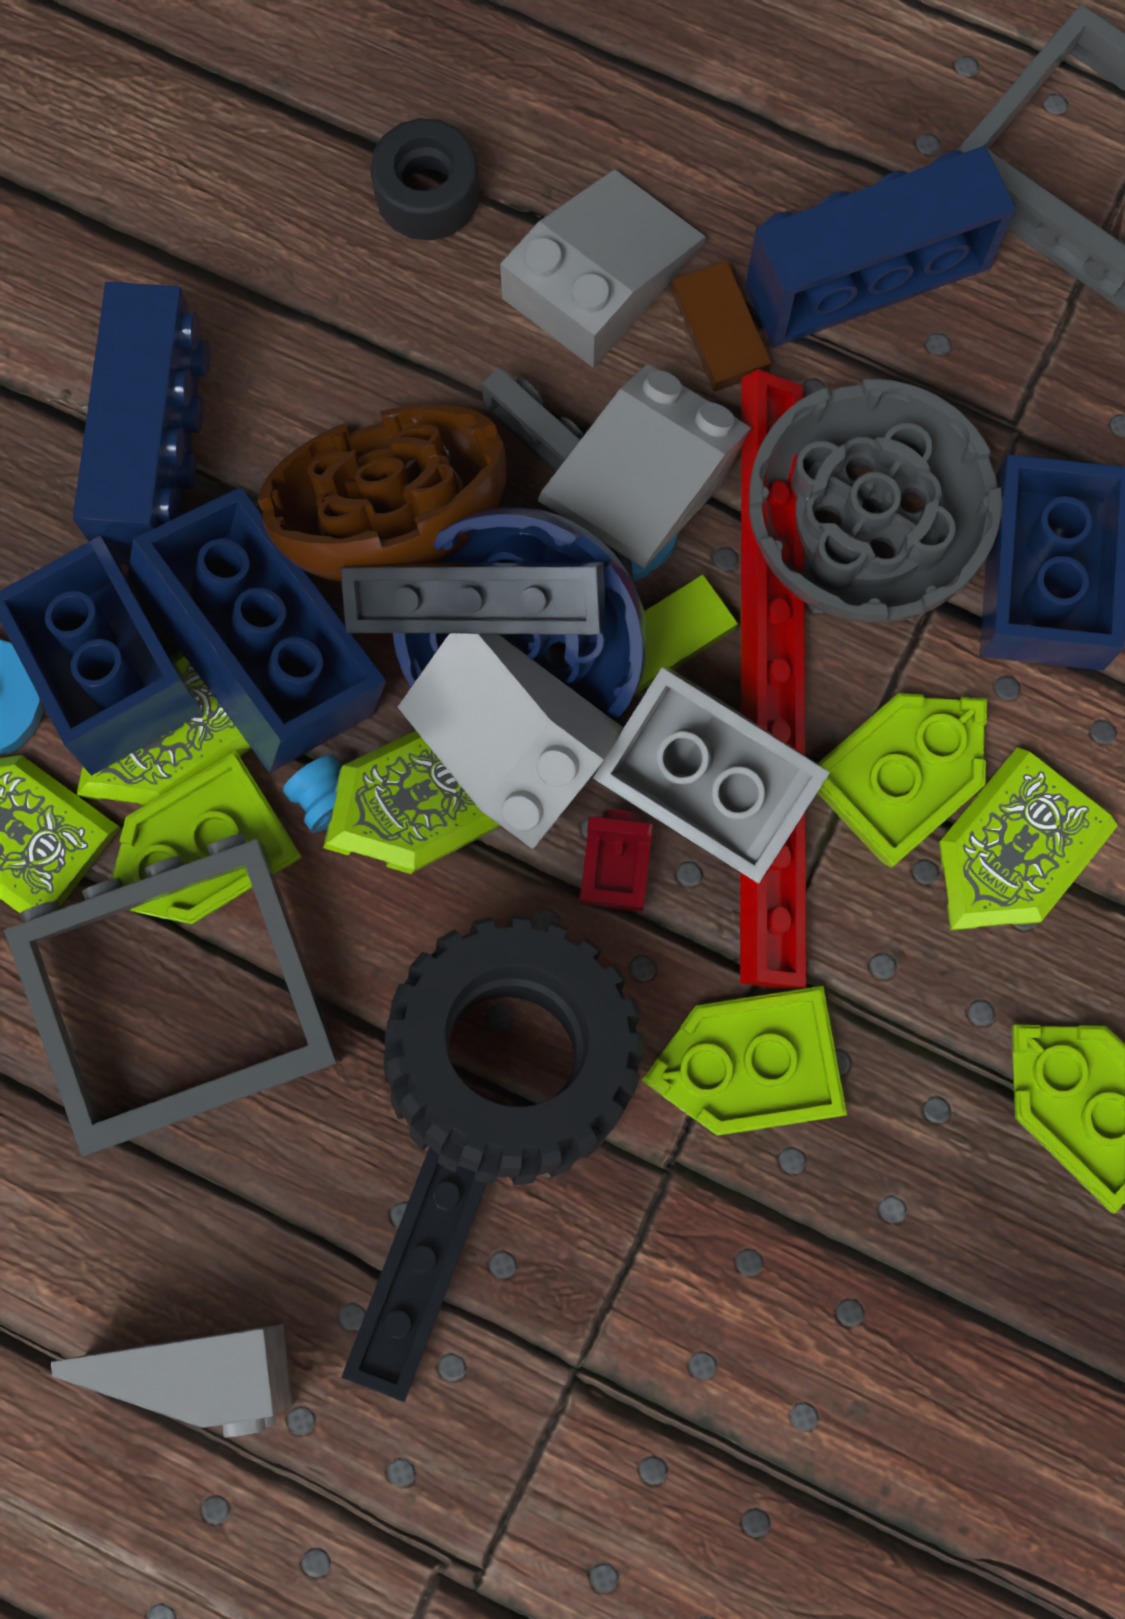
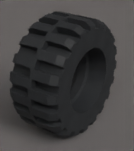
(538, 969)

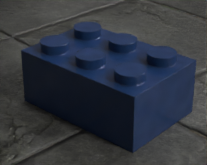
(1057, 565)
(95, 656)

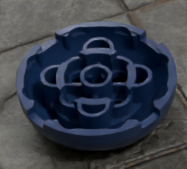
(599, 667)

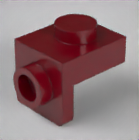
(616, 861)

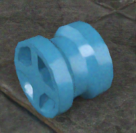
(315, 791)

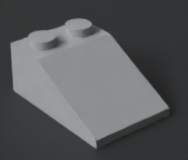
(597, 264)
(646, 465)
(508, 731)
(711, 774)
(203, 1380)

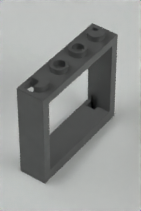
(1039, 216)
(112, 898)

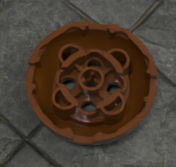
(383, 489)

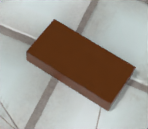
(720, 325)

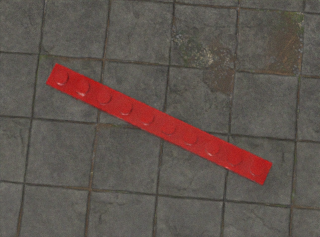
(772, 695)

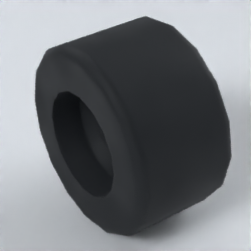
(418, 147)

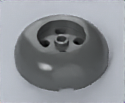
(910, 445)

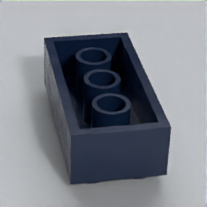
(877, 245)
(140, 415)
(254, 629)

